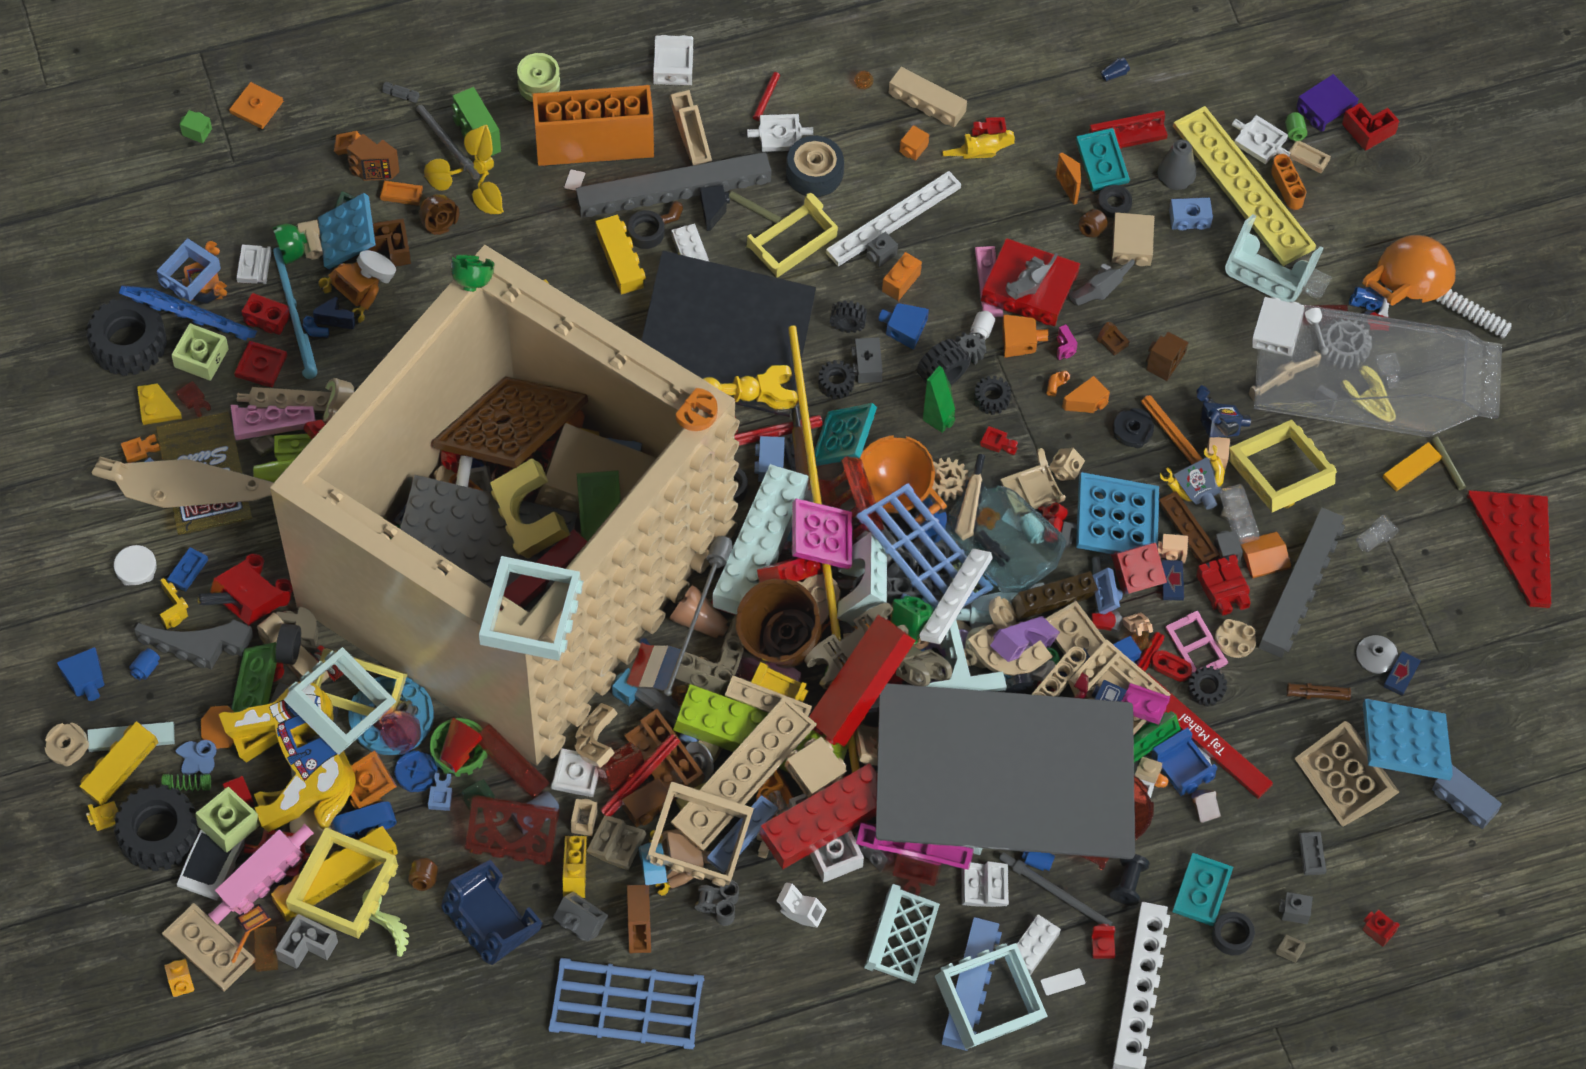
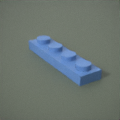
(762, 813)

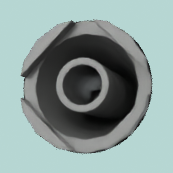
(1178, 166)

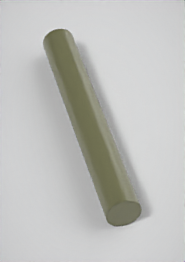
(754, 207)
(1448, 463)

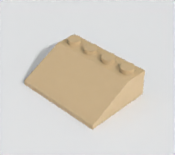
(1342, 775)

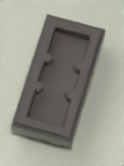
(1312, 853)

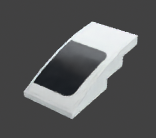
(208, 866)

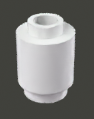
(983, 324)

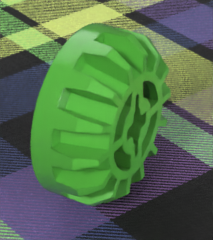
(437, 742)

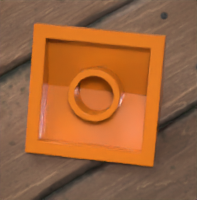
(1069, 176)
(1266, 555)

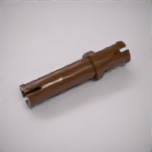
(1312, 691)

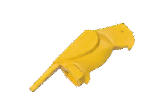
(982, 146)

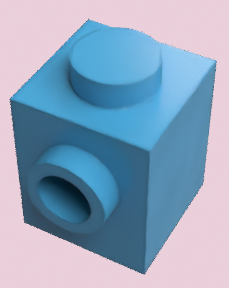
(622, 690)

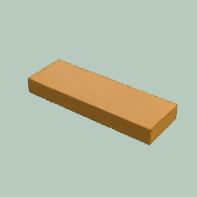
(1412, 466)

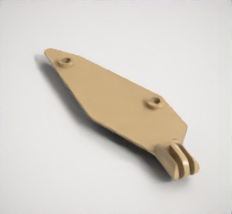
(181, 482)

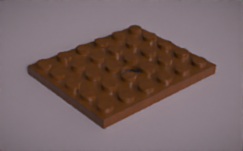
(534, 414)

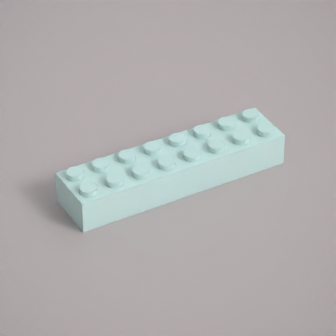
(761, 535)

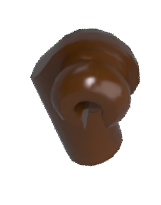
(674, 213)

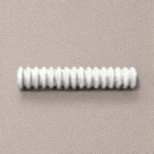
(1475, 313)

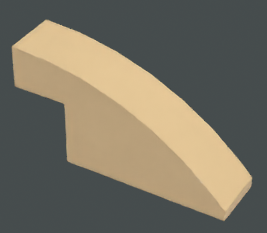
(690, 127)

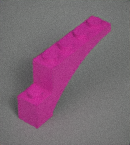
(949, 855)

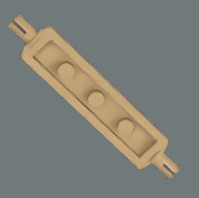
(285, 397)

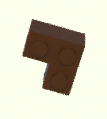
(392, 237)
(1166, 355)

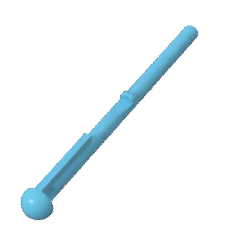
(303, 341)

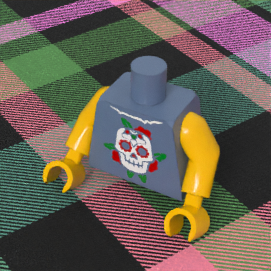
(1199, 481)

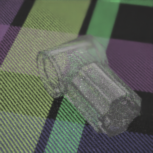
(1380, 531)

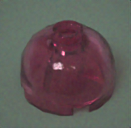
(400, 730)

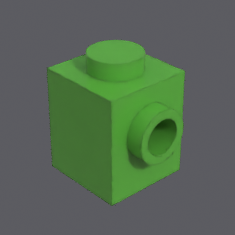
(195, 126)

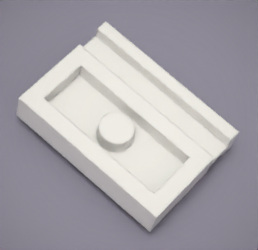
(253, 264)

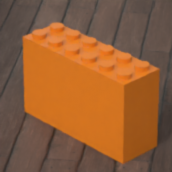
(593, 125)

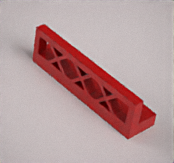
(1140, 133)

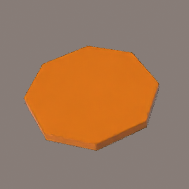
(213, 729)

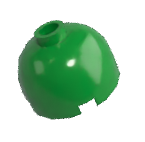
(290, 242)
(471, 272)

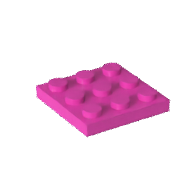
(821, 533)

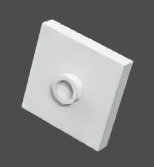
(574, 774)

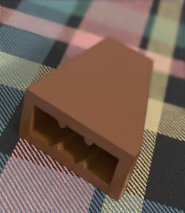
(639, 919)

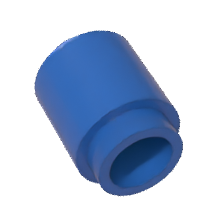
(144, 664)
(1039, 860)

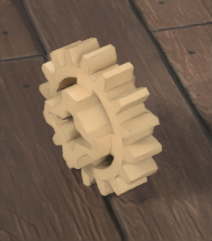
(948, 480)

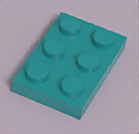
(1102, 159)
(1202, 889)

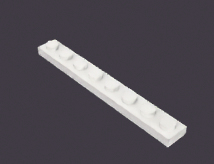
(893, 218)

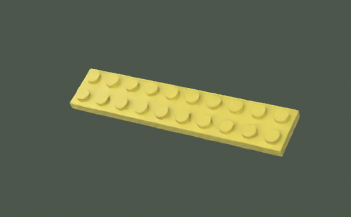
(1244, 186)

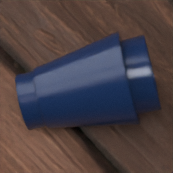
(1116, 69)

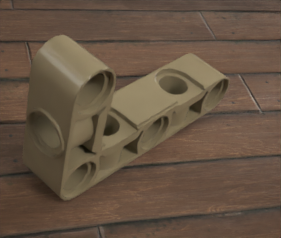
(714, 676)

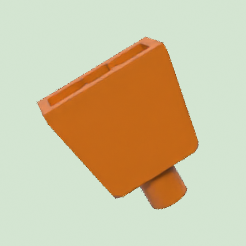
(1021, 335)

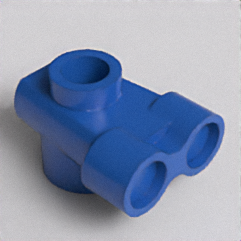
(1367, 298)

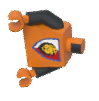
(214, 288)

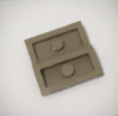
(616, 842)

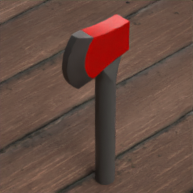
(1110, 621)

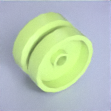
(538, 75)

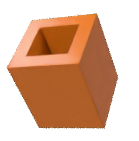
(914, 143)

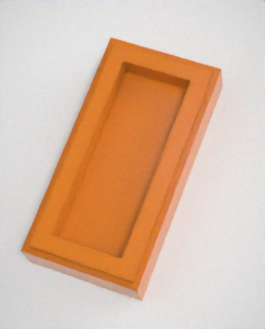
(401, 193)

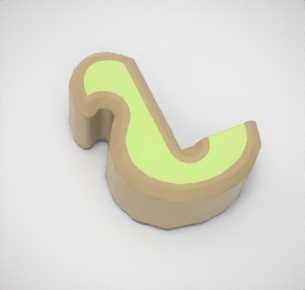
(340, 393)

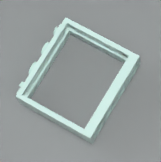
(525, 645)
(319, 720)
(1022, 980)

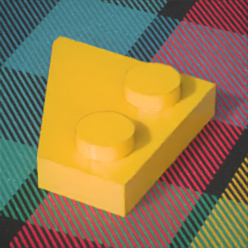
(156, 405)

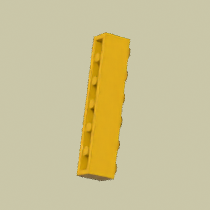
(337, 872)

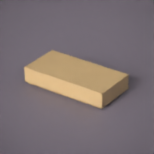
(1309, 156)

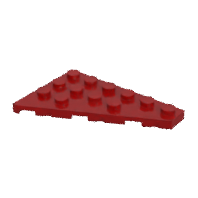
(1522, 538)

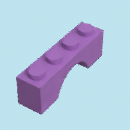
(1014, 639)

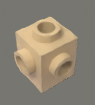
(1066, 464)

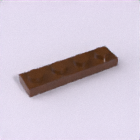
(1188, 526)

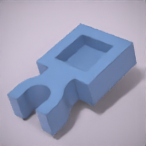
(440, 795)

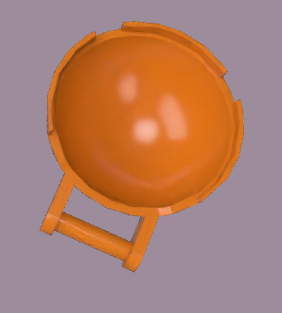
(1413, 268)
(896, 462)

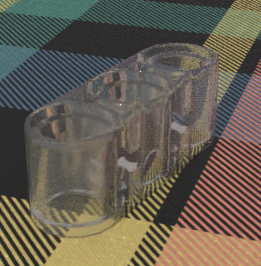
(1239, 513)

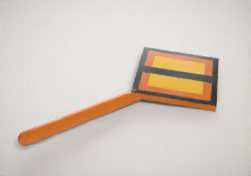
(249, 921)

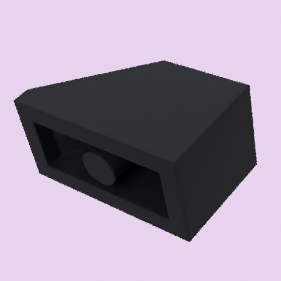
(714, 204)

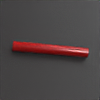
(766, 96)

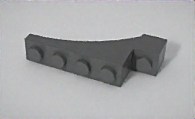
(200, 646)

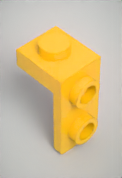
(177, 613)

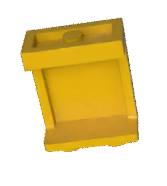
(779, 683)

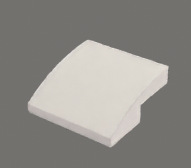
(985, 885)

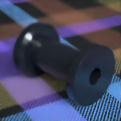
(1126, 891)

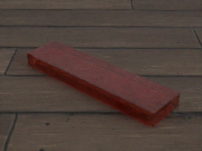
(512, 761)

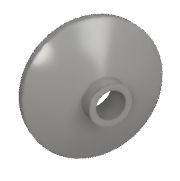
(1374, 661)
(702, 757)

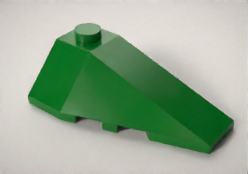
(939, 401)

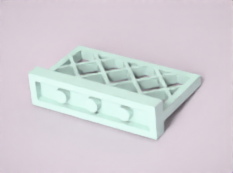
(883, 930)

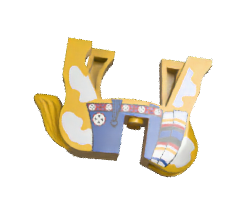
(321, 774)

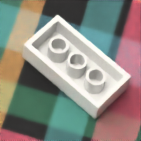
(688, 242)
(1037, 941)

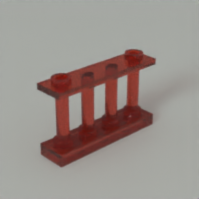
(859, 489)

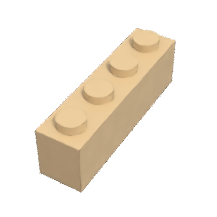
(927, 97)

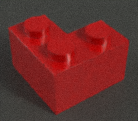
(1370, 129)

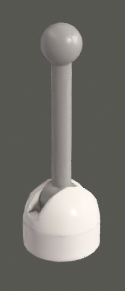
(1314, 317)

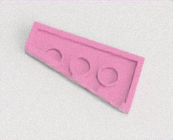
(258, 422)

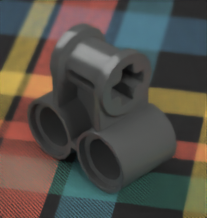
(718, 901)

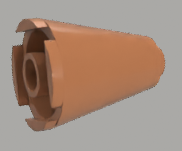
(709, 620)

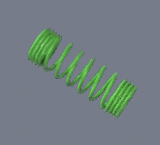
(205, 782)

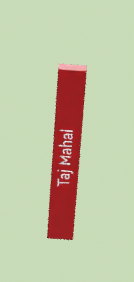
(1219, 749)

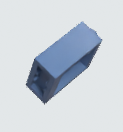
(198, 254)

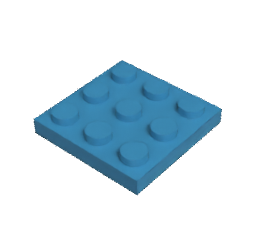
(346, 231)

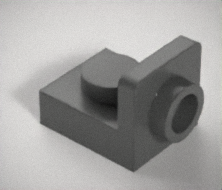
(1069, 531)

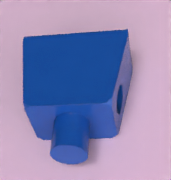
(905, 323)
(83, 673)

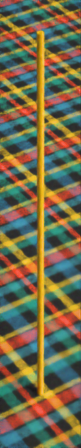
(817, 499)

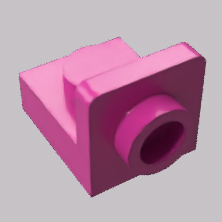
(1067, 343)

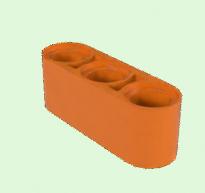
(1294, 186)

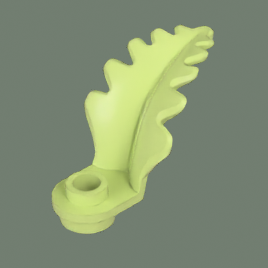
(391, 923)

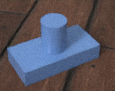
(1107, 594)

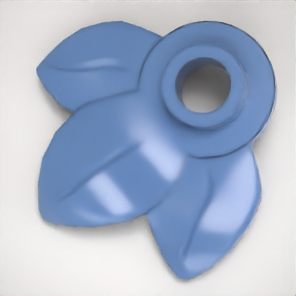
(195, 759)

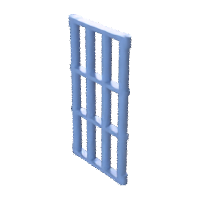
(920, 532)
(687, 1043)

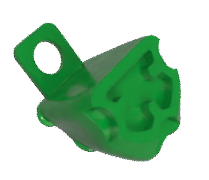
(912, 613)

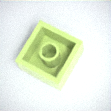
(200, 352)
(227, 819)

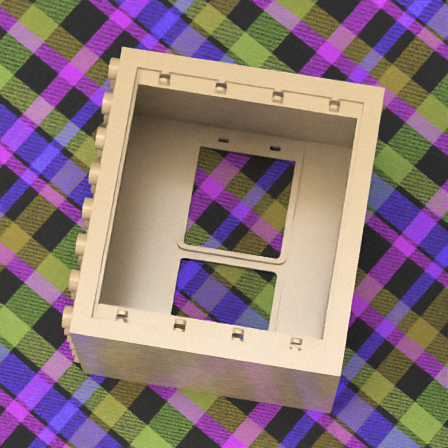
(391, 597)

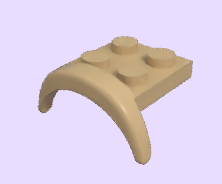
(1035, 484)

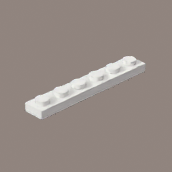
(956, 596)

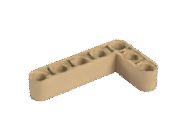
(1066, 665)

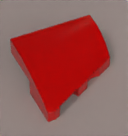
(458, 744)

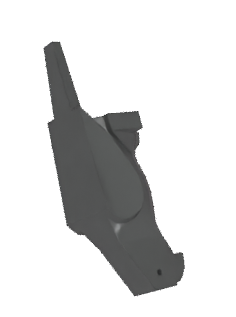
(1030, 278)
(1100, 285)

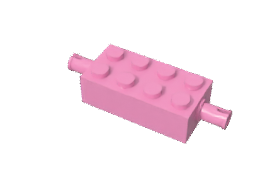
(259, 873)

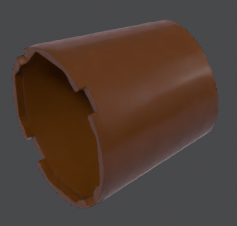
(772, 611)

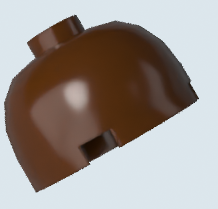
(438, 214)

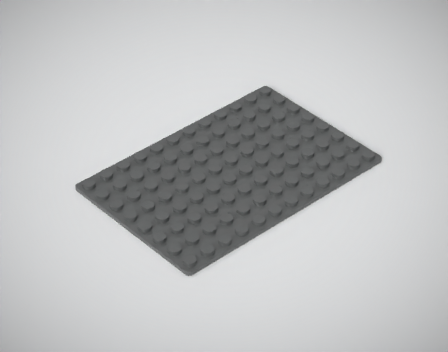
(1005, 771)

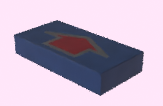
(1175, 584)
(1402, 673)

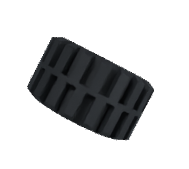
(947, 355)

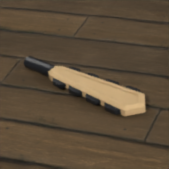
(966, 523)

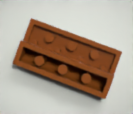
(678, 765)

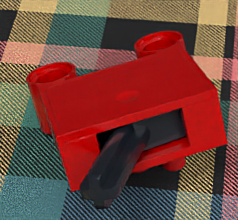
(247, 592)

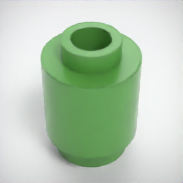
(1296, 127)

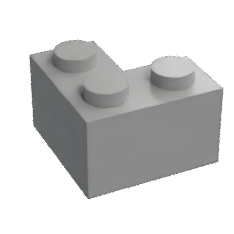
(305, 936)

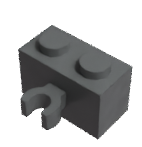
(580, 916)

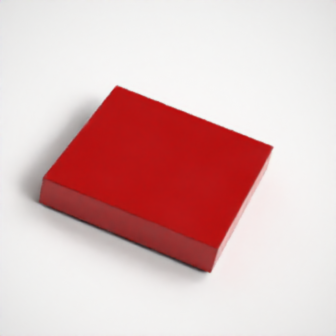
(260, 364)

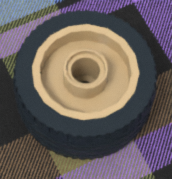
(815, 166)

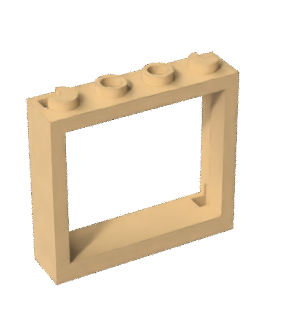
(710, 801)

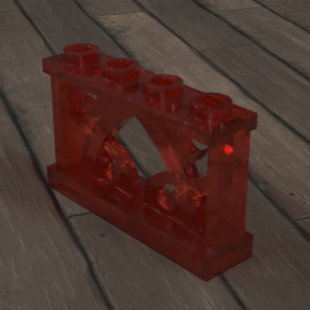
(536, 812)

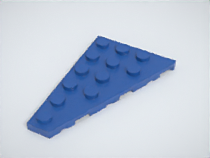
(160, 300)

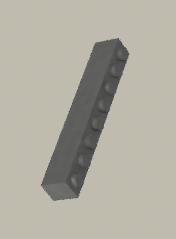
(1301, 583)

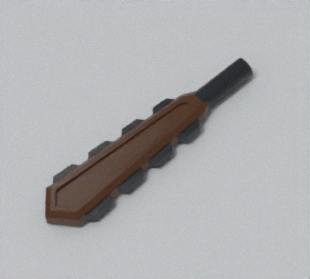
(798, 449)

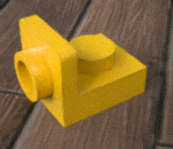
(102, 816)

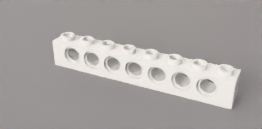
(1154, 916)

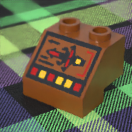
(372, 160)

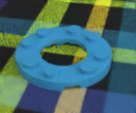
(371, 738)

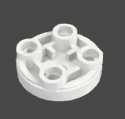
(376, 265)
(135, 565)

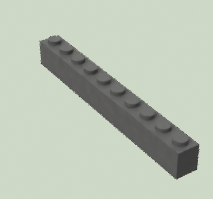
(672, 184)

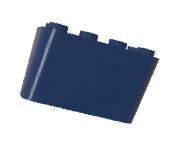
(487, 914)

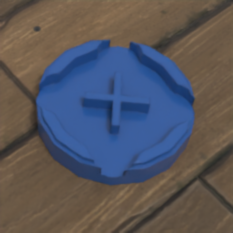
(415, 771)

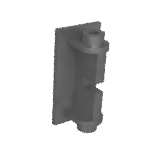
(878, 858)

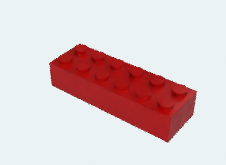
(822, 817)

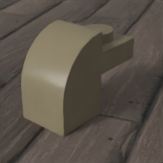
(306, 621)

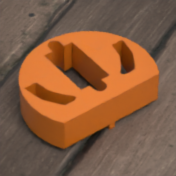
(703, 400)

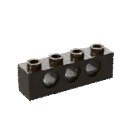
(1054, 595)

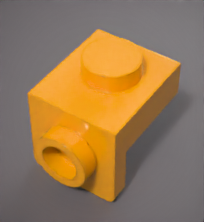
(179, 977)

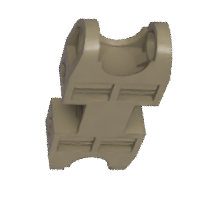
(824, 654)
(924, 666)

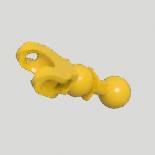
(764, 388)

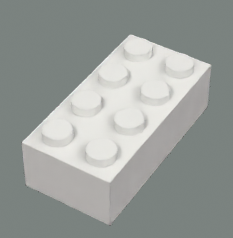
(837, 856)

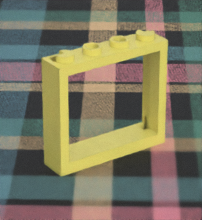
(1295, 492)
(311, 868)

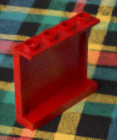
(1050, 296)

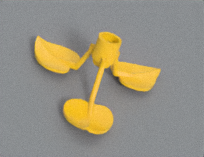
(477, 143)

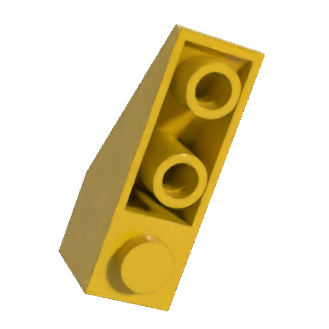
(574, 865)

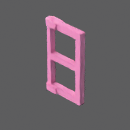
(1208, 639)

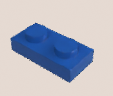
(187, 569)

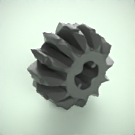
(972, 346)

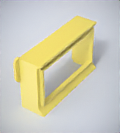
(814, 208)
(361, 708)

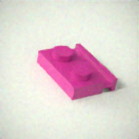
(1146, 703)

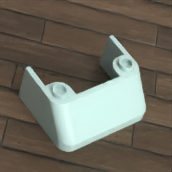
(1264, 274)

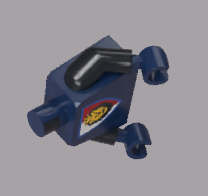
(1220, 419)

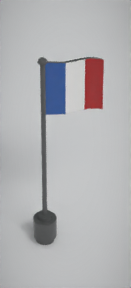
(658, 665)

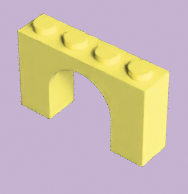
(509, 493)

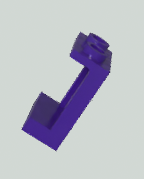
(1326, 102)

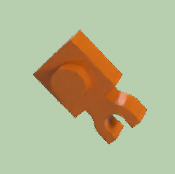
(137, 449)

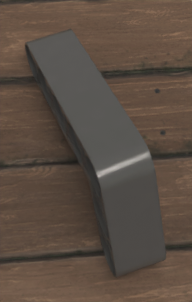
(905, 585)

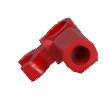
(1054, 514)

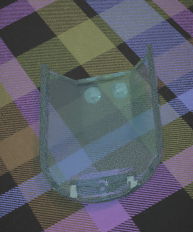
(1022, 534)

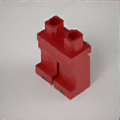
(1224, 584)

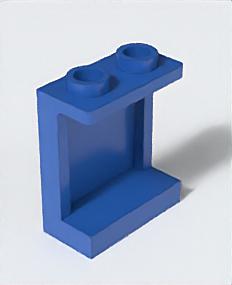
(1183, 762)

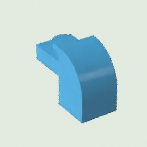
(651, 873)

